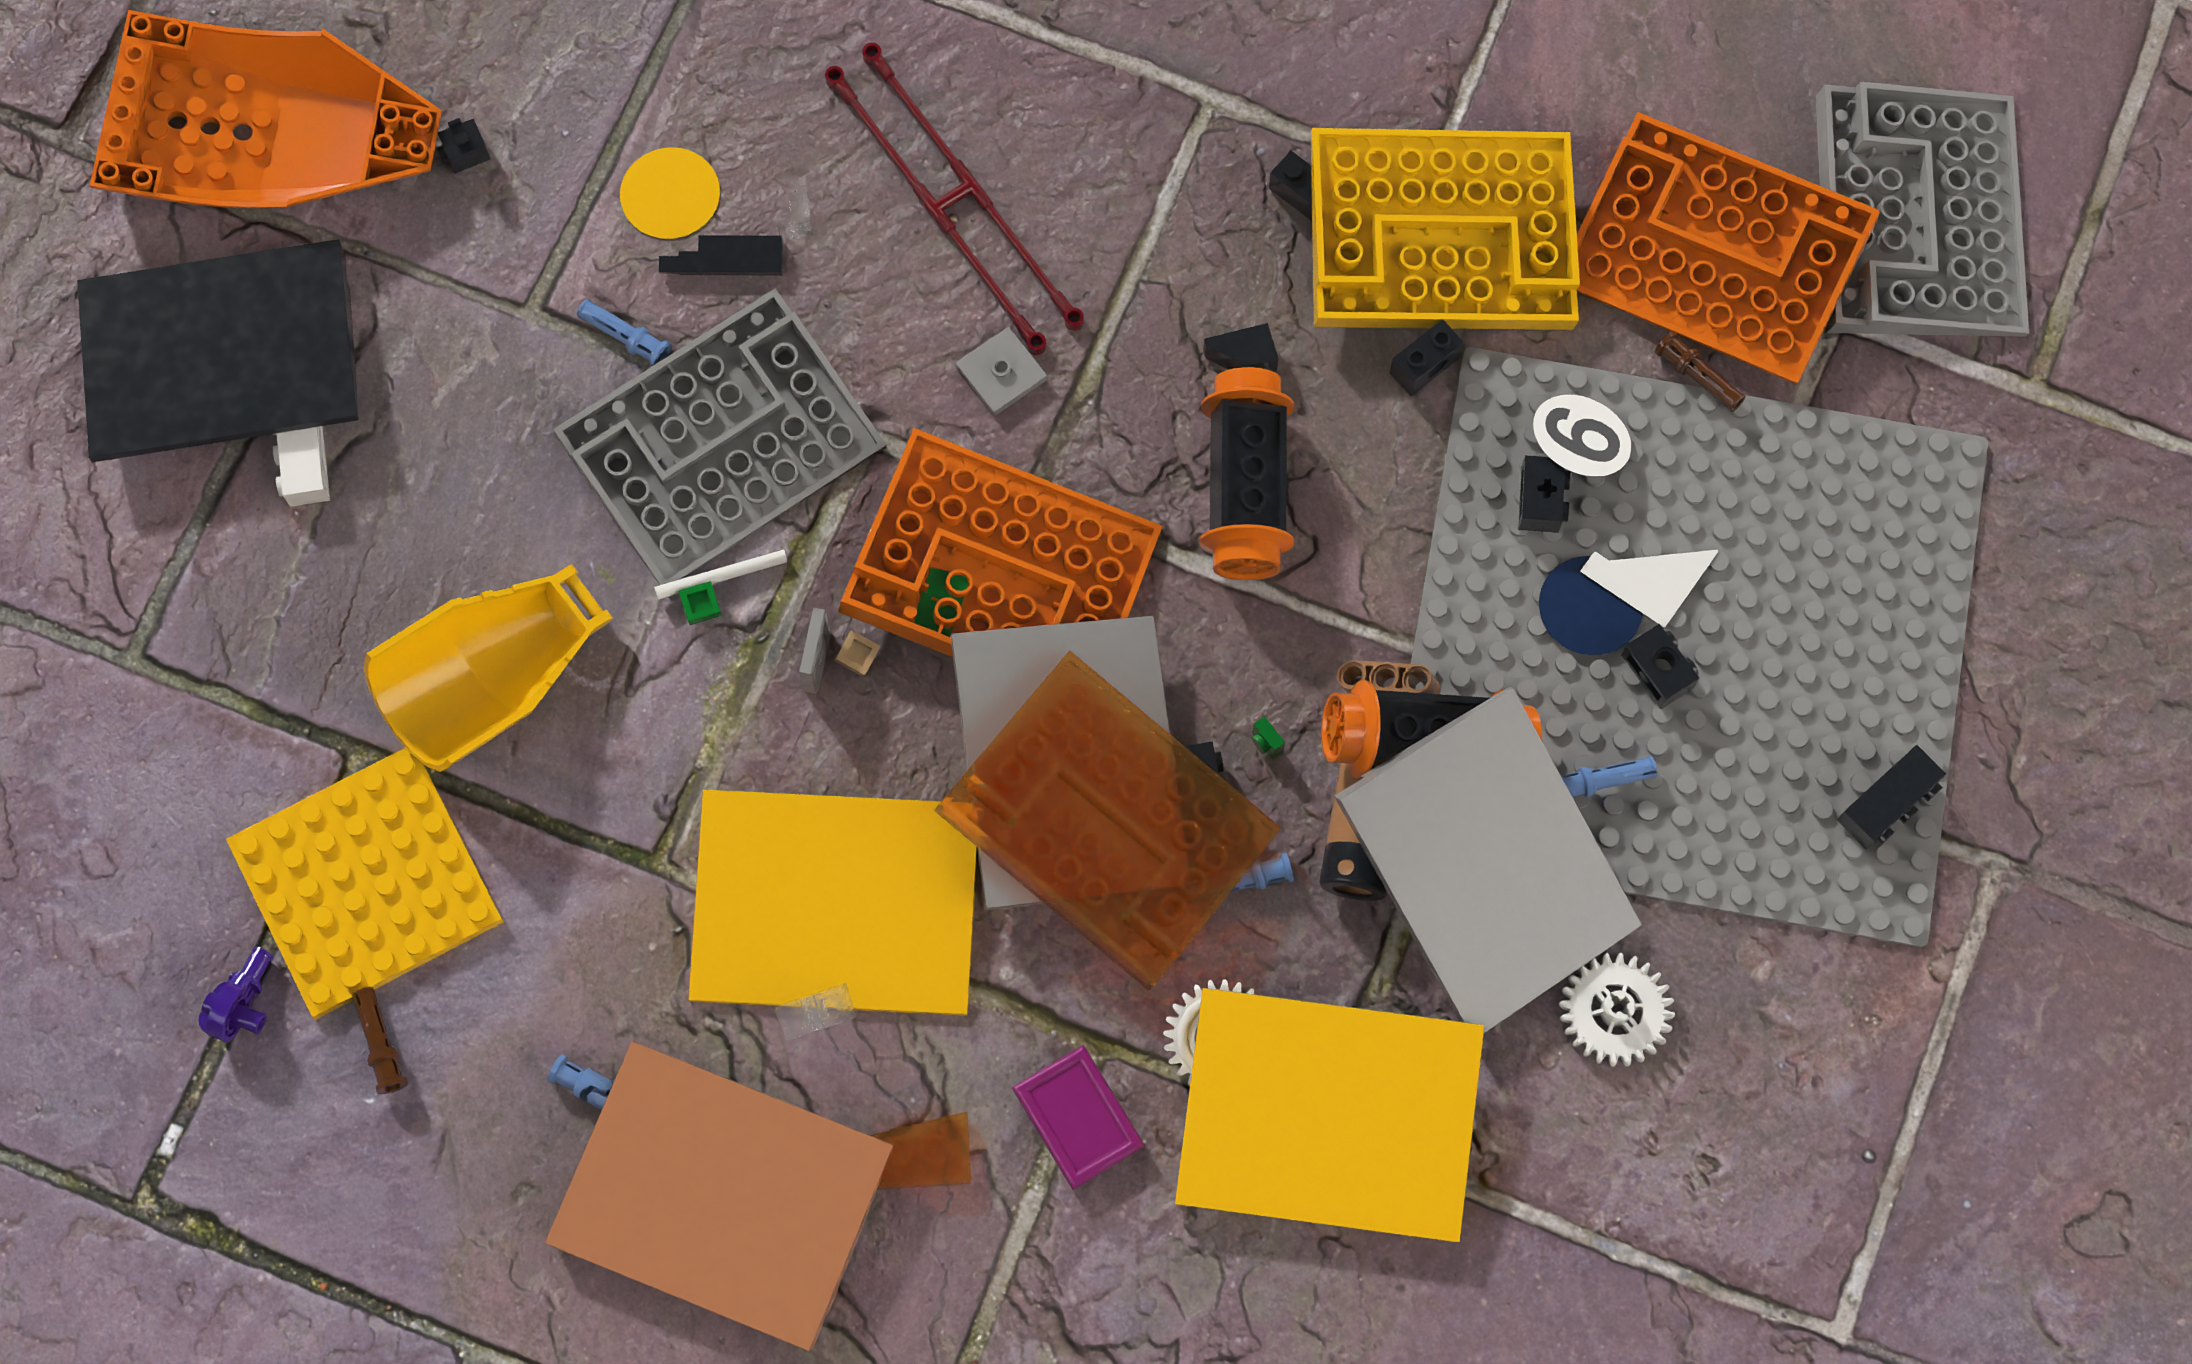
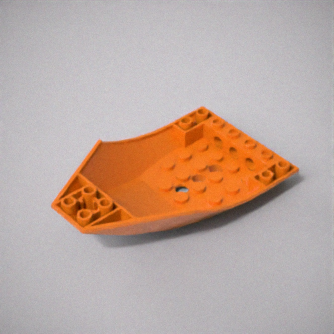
(314, 106)

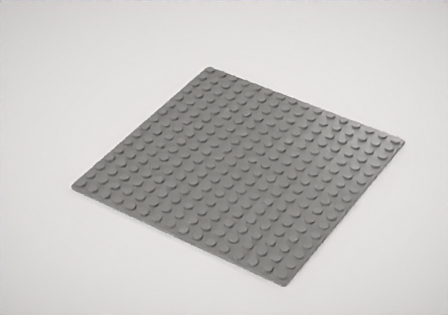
(1814, 632)

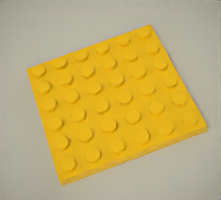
(364, 881)

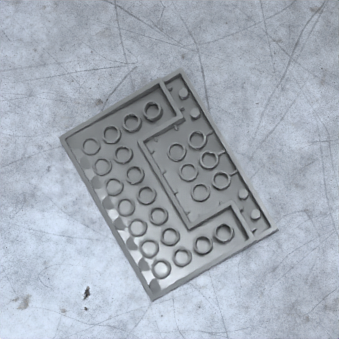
(1948, 206)
(719, 438)
(1004, 668)
(1488, 860)

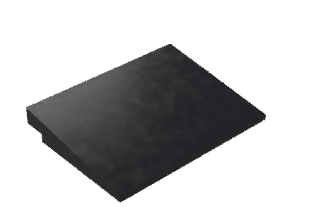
(217, 350)

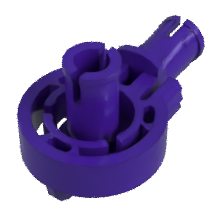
(229, 1003)

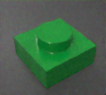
(700, 603)
(1267, 739)

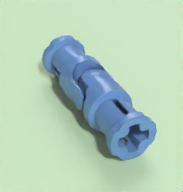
(584, 1083)

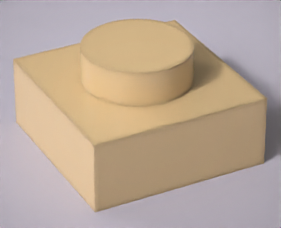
(857, 653)

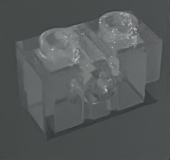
(815, 1012)

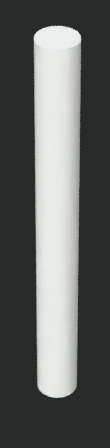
(722, 574)

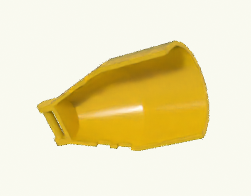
(478, 664)

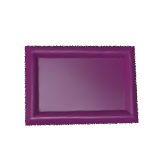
(1078, 1117)

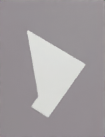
(1651, 583)

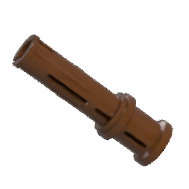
(1685, 365)
(382, 1055)

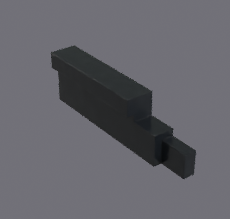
(728, 256)

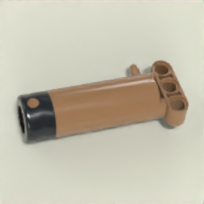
(1345, 865)

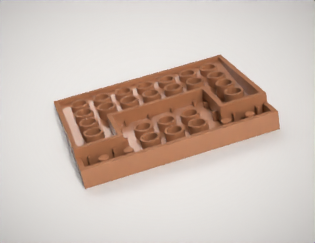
(720, 1195)

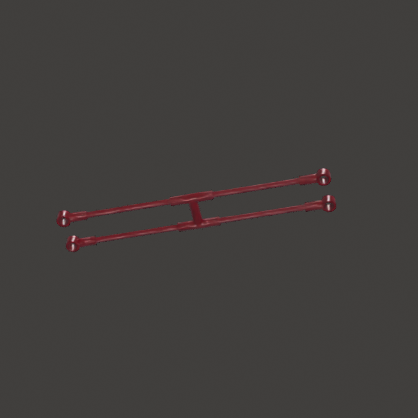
(968, 186)

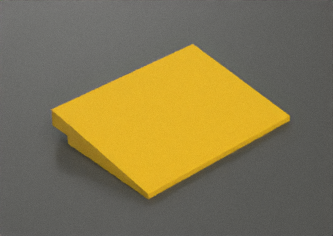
(1443, 229)
(829, 896)
(1330, 1114)

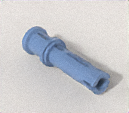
(636, 339)
(1587, 781)
(1266, 873)

